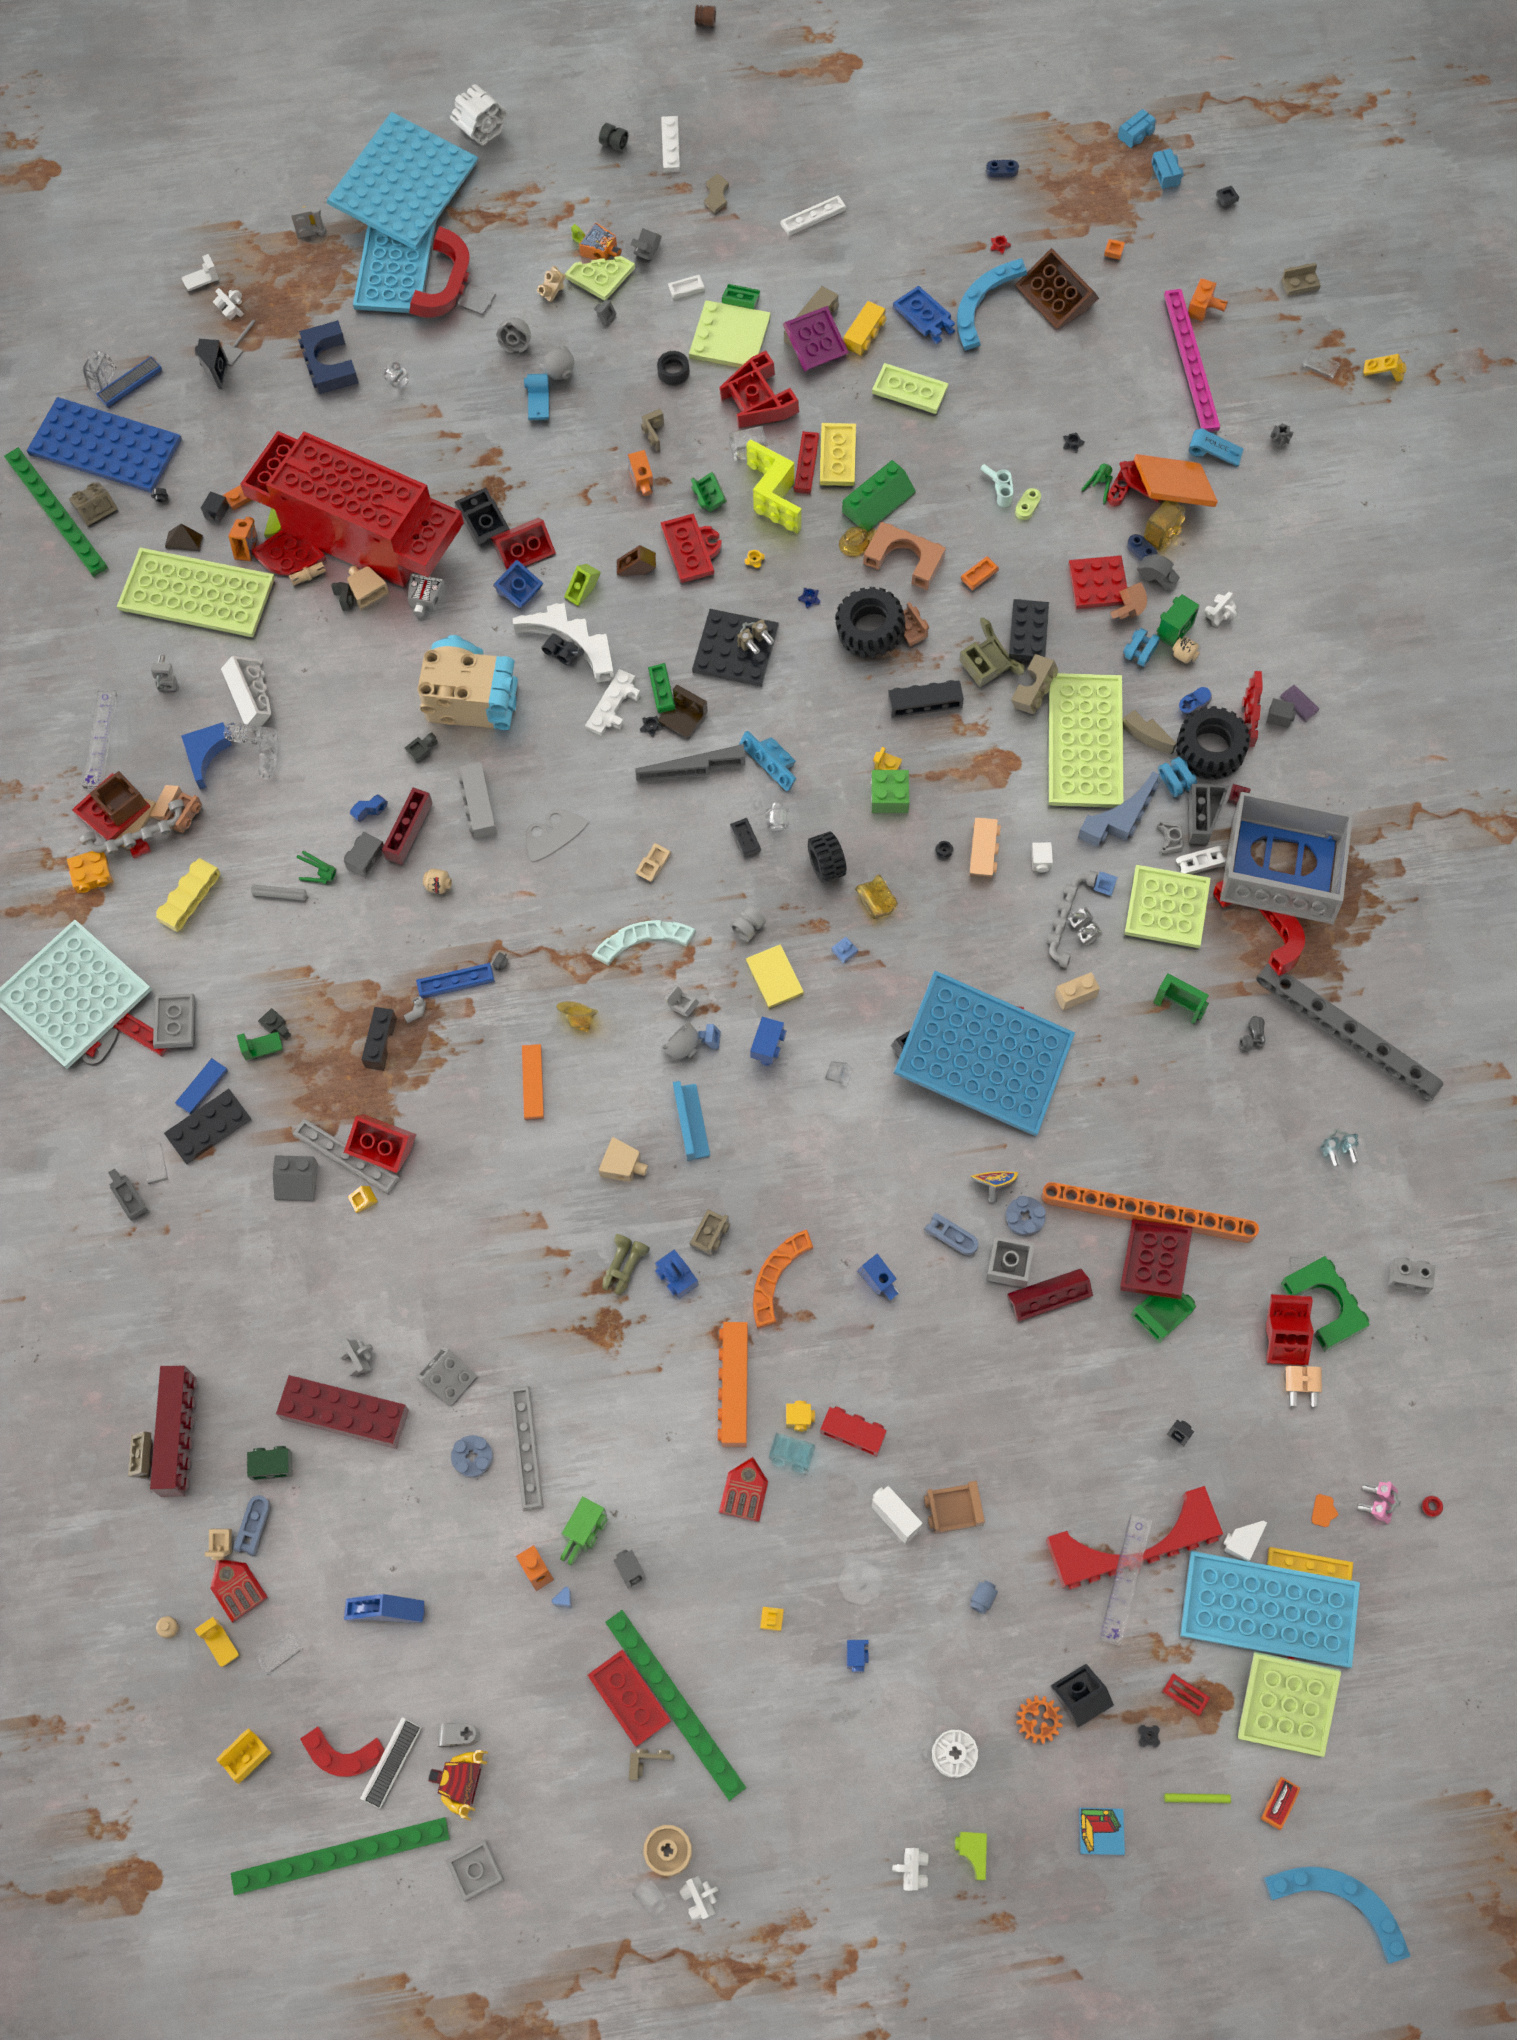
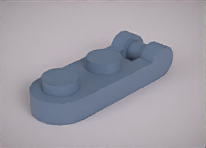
(952, 1235)
(252, 1525)

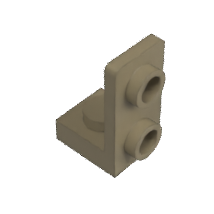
(650, 421)
(636, 1768)

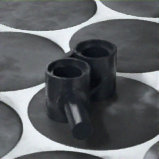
(565, 654)

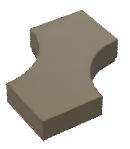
(717, 186)

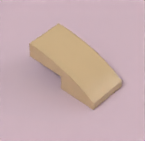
(653, 862)

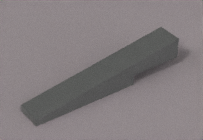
(693, 765)

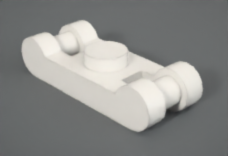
(1202, 860)

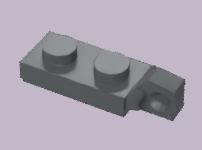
(126, 1195)

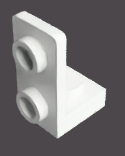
(201, 277)

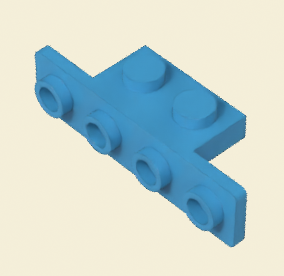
(770, 758)

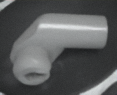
(418, 1010)

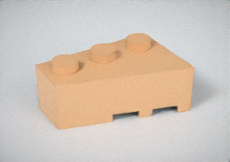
(984, 847)

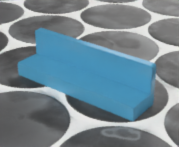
(691, 1121)

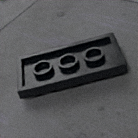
(1028, 629)
(207, 1126)

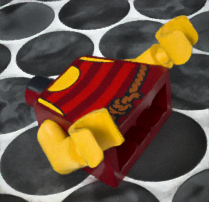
(459, 1781)

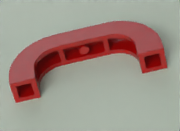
(441, 303)
(1290, 930)

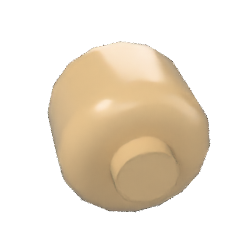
(167, 1627)

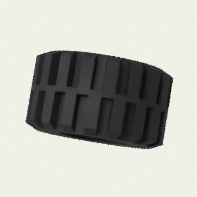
(827, 857)

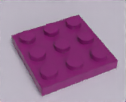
(815, 338)

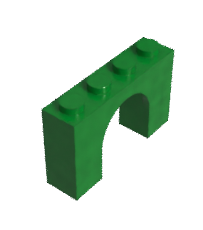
(1322, 1275)

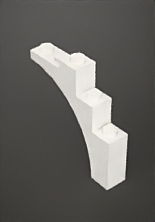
(575, 631)

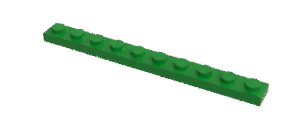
(55, 511)
(676, 1705)
(340, 1856)

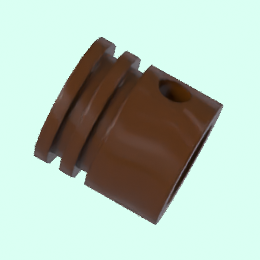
(705, 15)

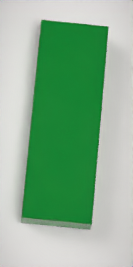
(661, 688)

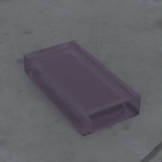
(1303, 705)

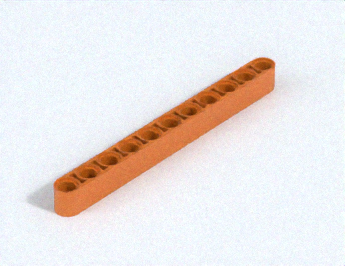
(1159, 1209)

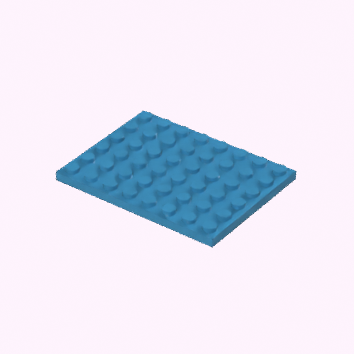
(984, 1053)

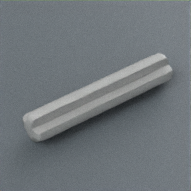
(278, 892)

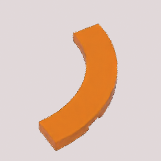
(771, 1272)

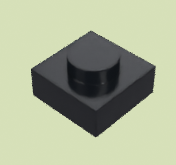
(1227, 196)

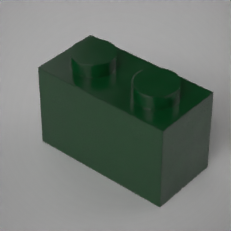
(269, 1463)

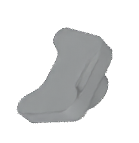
(1173, 838)

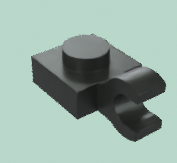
(420, 748)
(274, 1023)

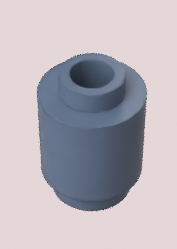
(983, 1597)

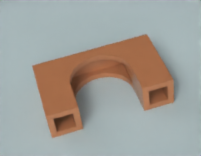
(890, 538)

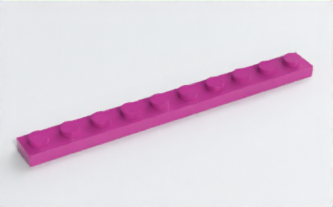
(1191, 360)

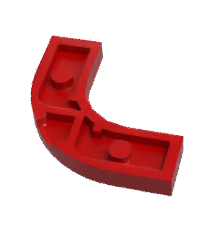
(341, 1764)

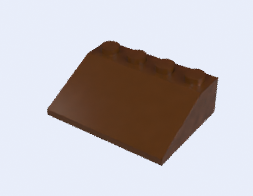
(1056, 290)

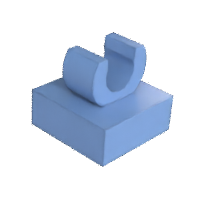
(1105, 883)
(844, 950)
(710, 1036)

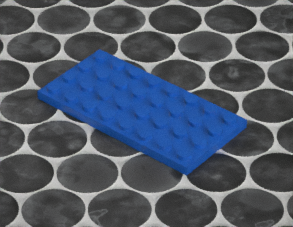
(104, 444)

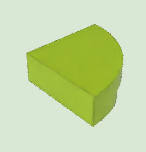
(577, 233)

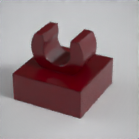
(1235, 793)

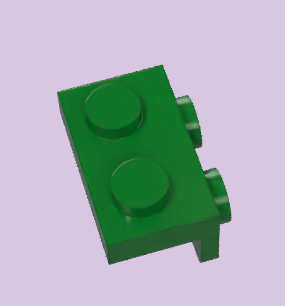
(708, 492)

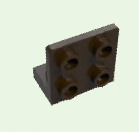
(688, 712)

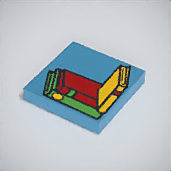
(1101, 1831)

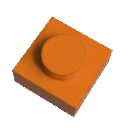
(1114, 249)

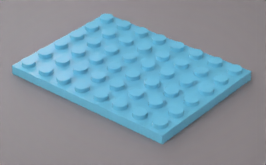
(402, 180)

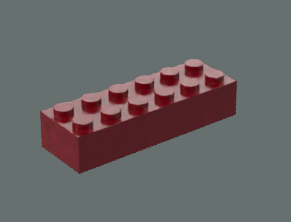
(342, 1411)
(173, 1431)

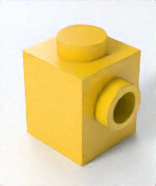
(799, 1416)

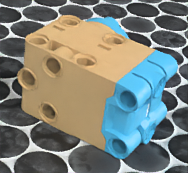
(465, 686)

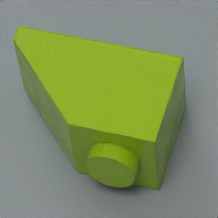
(582, 583)

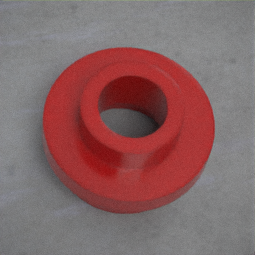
(1437, 1503)

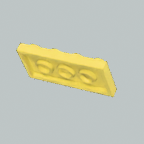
(837, 454)

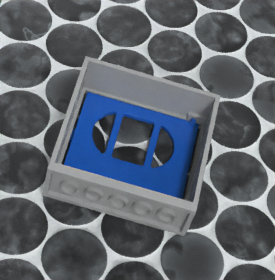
(1282, 892)

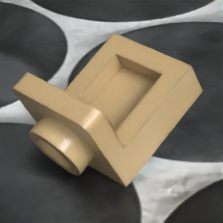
(219, 1543)

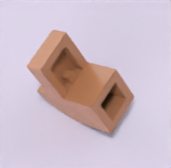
(1134, 600)

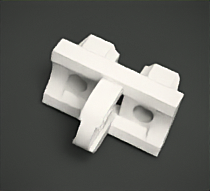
(912, 1860)

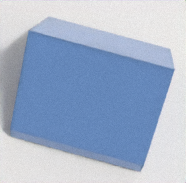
(563, 1598)

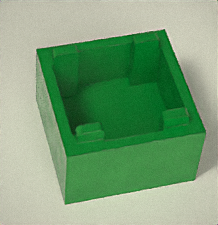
(1177, 620)

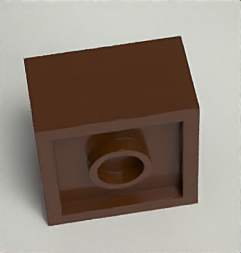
(118, 798)

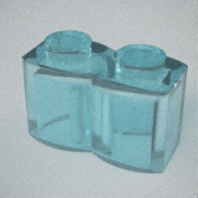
(792, 1453)

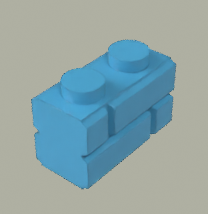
(1137, 128)
(1167, 168)

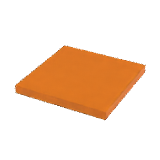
(1175, 480)

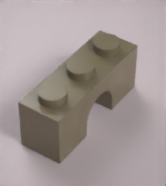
(1030, 697)

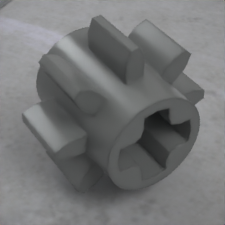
(1281, 434)

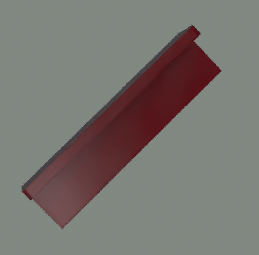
(1050, 1294)

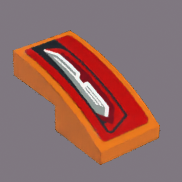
(1280, 1803)

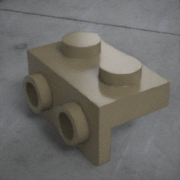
(710, 1231)

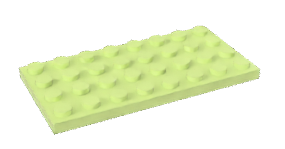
(196, 592)
(1085, 740)

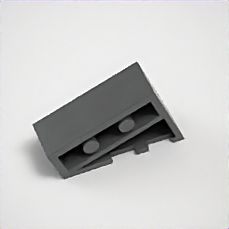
(1204, 809)

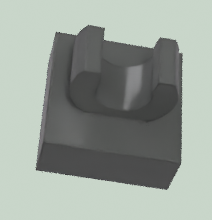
(605, 312)

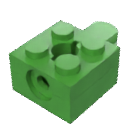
(583, 1528)

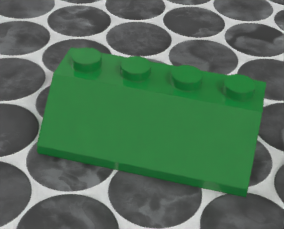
(878, 496)

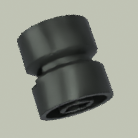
(613, 137)

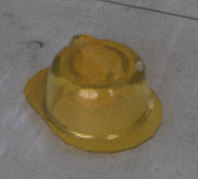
(855, 541)
(577, 1014)

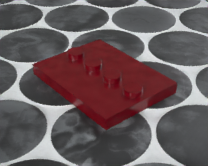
(1156, 1259)

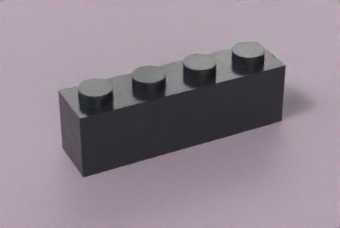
(925, 698)

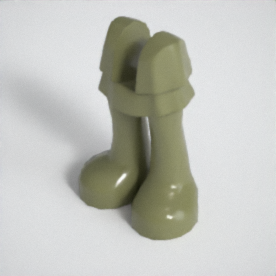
(623, 1245)

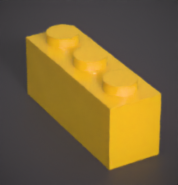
(864, 328)

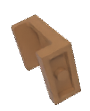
(954, 1508)

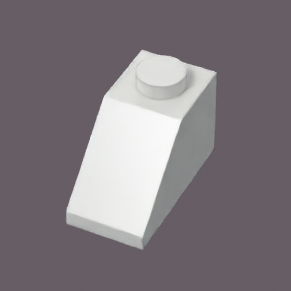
(1244, 1540)

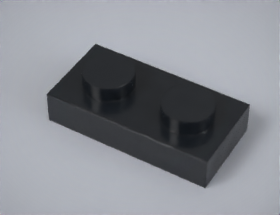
(1180, 1432)

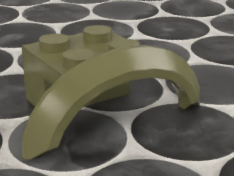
(989, 658)

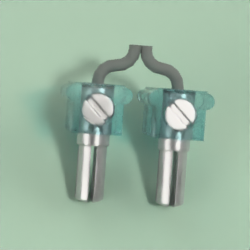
(1348, 1143)

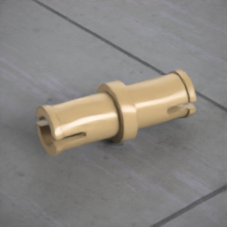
(307, 573)

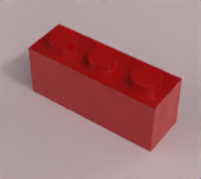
(853, 1430)

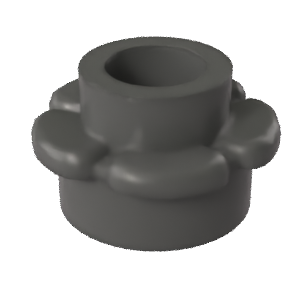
(500, 961)

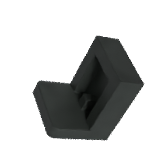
(345, 593)

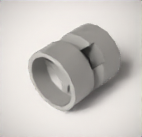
(746, 925)

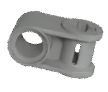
(453, 1735)

